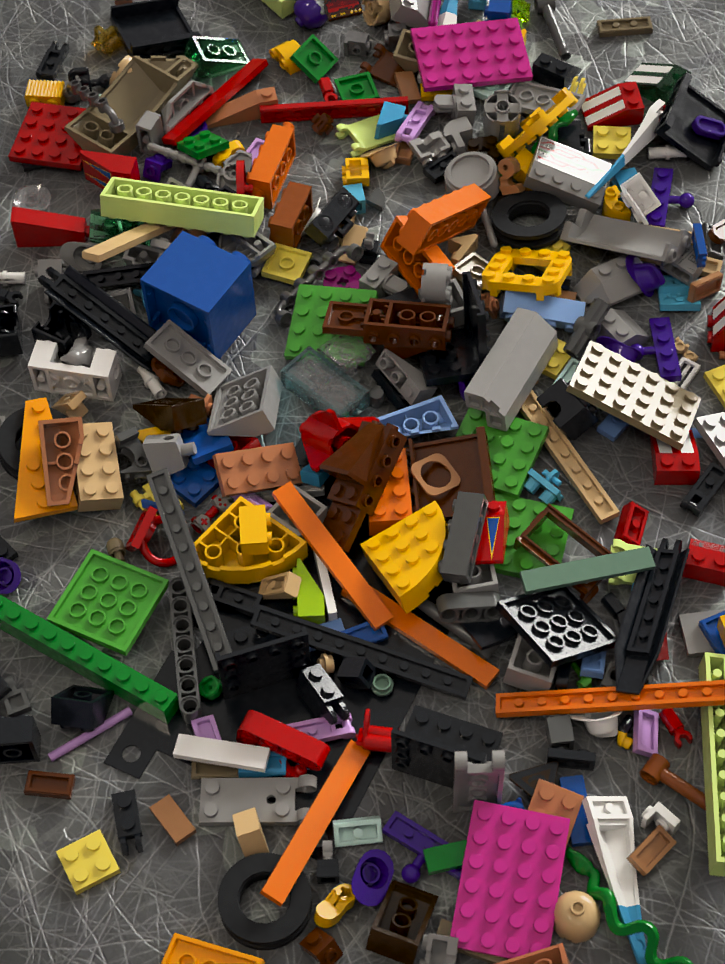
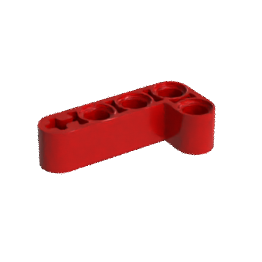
(283, 740)

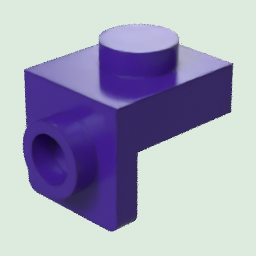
(155, 165)

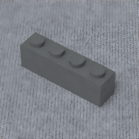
(463, 537)

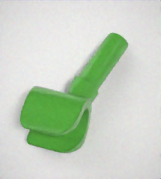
(584, 682)

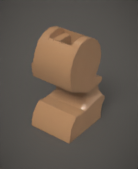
(508, 168)

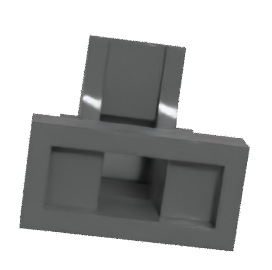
(131, 448)

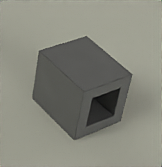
(560, 731)

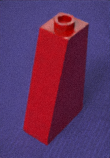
(47, 229)

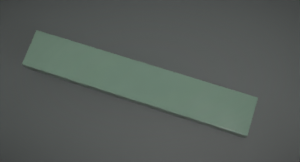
(587, 570)

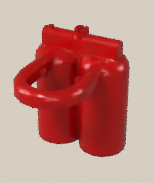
(374, 737)

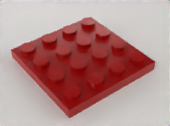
(44, 139)

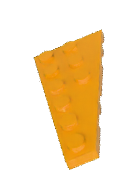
(31, 492)

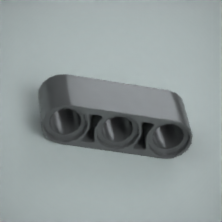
(468, 607)

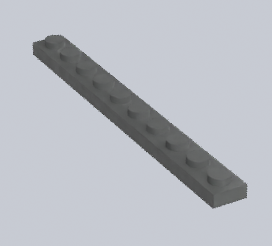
(189, 565)

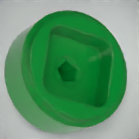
(210, 687)

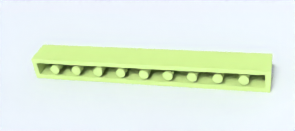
(713, 743)

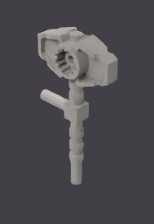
(225, 175)

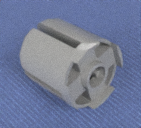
(509, 117)

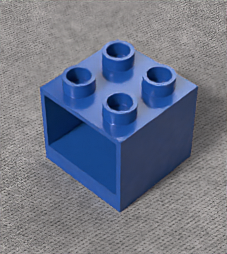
(200, 291)

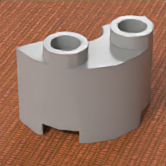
(429, 148)
(439, 949)

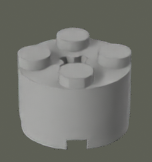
(435, 283)

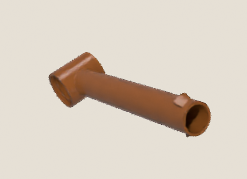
(657, 770)

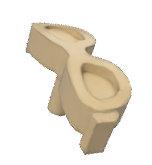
(681, 348)

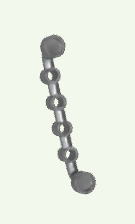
(76, 91)
(315, 272)

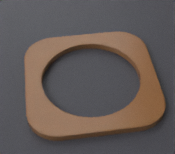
(434, 491)

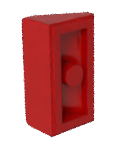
(631, 523)

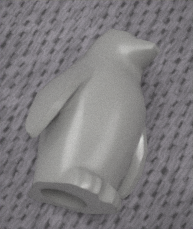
(79, 353)

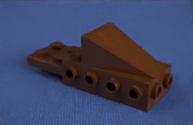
(400, 332)
(360, 476)

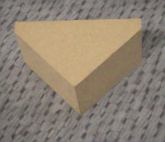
(250, 832)

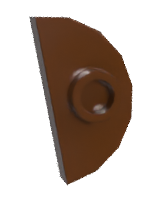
(165, 374)

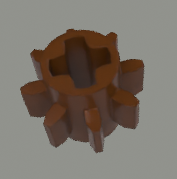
(322, 124)

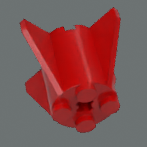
(326, 433)

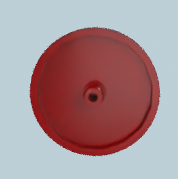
(241, 187)

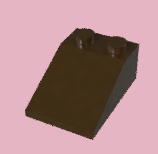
(174, 413)
(401, 922)

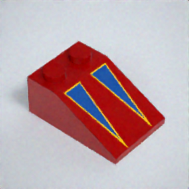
(102, 166)
(494, 534)

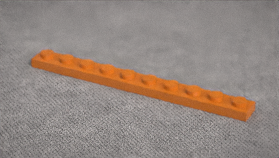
(608, 700)

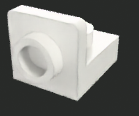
(661, 816)

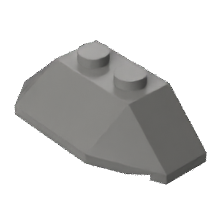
(184, 103)
(255, 249)
(607, 282)

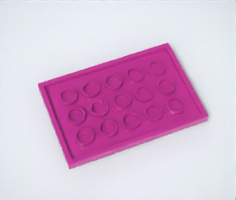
(471, 54)
(509, 880)

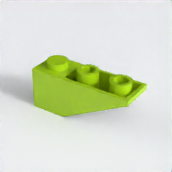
(310, 598)

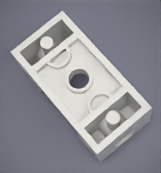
(53, 376)

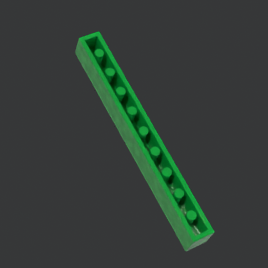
(88, 661)

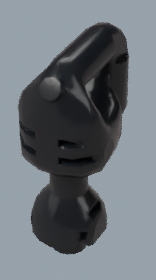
(83, 72)

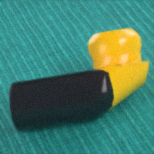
(623, 730)

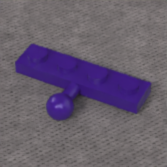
(661, 187)
(663, 348)
(415, 839)

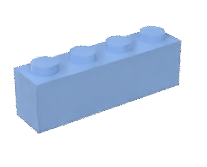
(554, 310)
(422, 418)

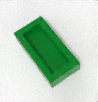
(444, 857)

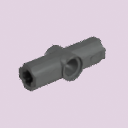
(586, 328)

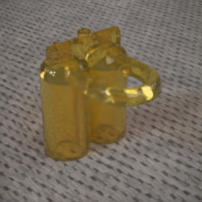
(107, 40)

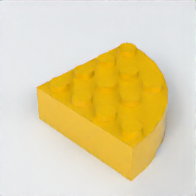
(222, 554)
(409, 555)

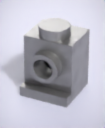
(357, 43)

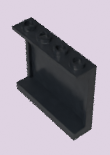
(151, 28)
(676, 120)

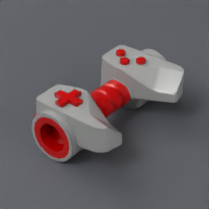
(203, 521)

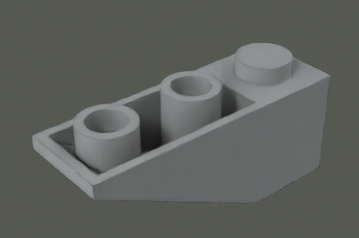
(405, 377)

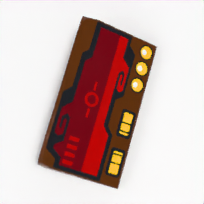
(342, 8)

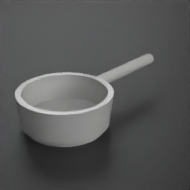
(477, 169)

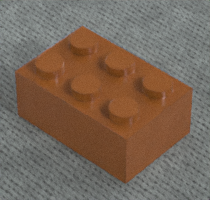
(291, 214)

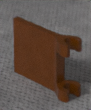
(384, 68)

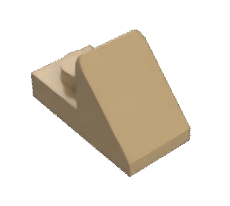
(462, 247)
(71, 404)

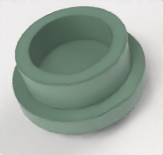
(382, 685)

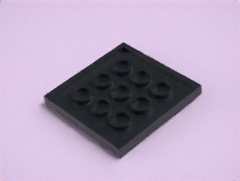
(557, 625)

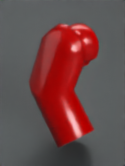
(294, 771)

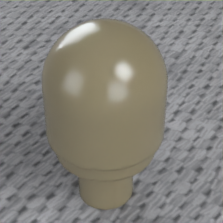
(116, 548)

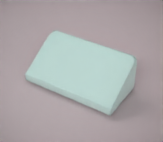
(357, 831)

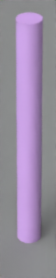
(86, 736)

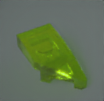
(521, 10)

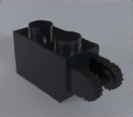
(321, 694)

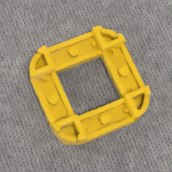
(536, 124)
(497, 278)

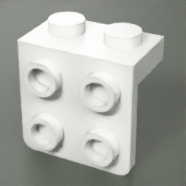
(640, 197)

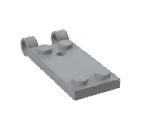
(477, 781)
(228, 796)

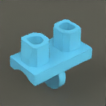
(536, 481)

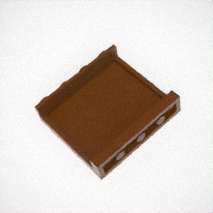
(468, 457)

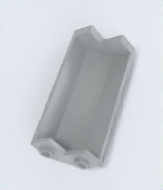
(512, 368)

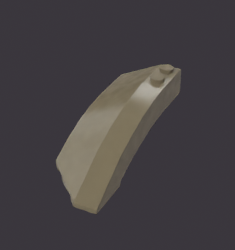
(130, 95)

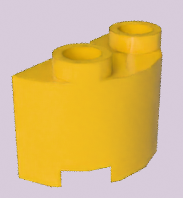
(283, 53)
(356, 171)
(613, 207)

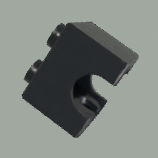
(61, 328)
(10, 331)
(571, 413)

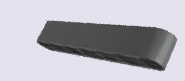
(186, 658)

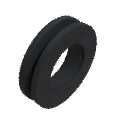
(523, 204)
(9, 434)
(262, 935)

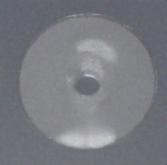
(32, 197)

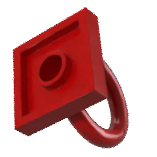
(142, 534)

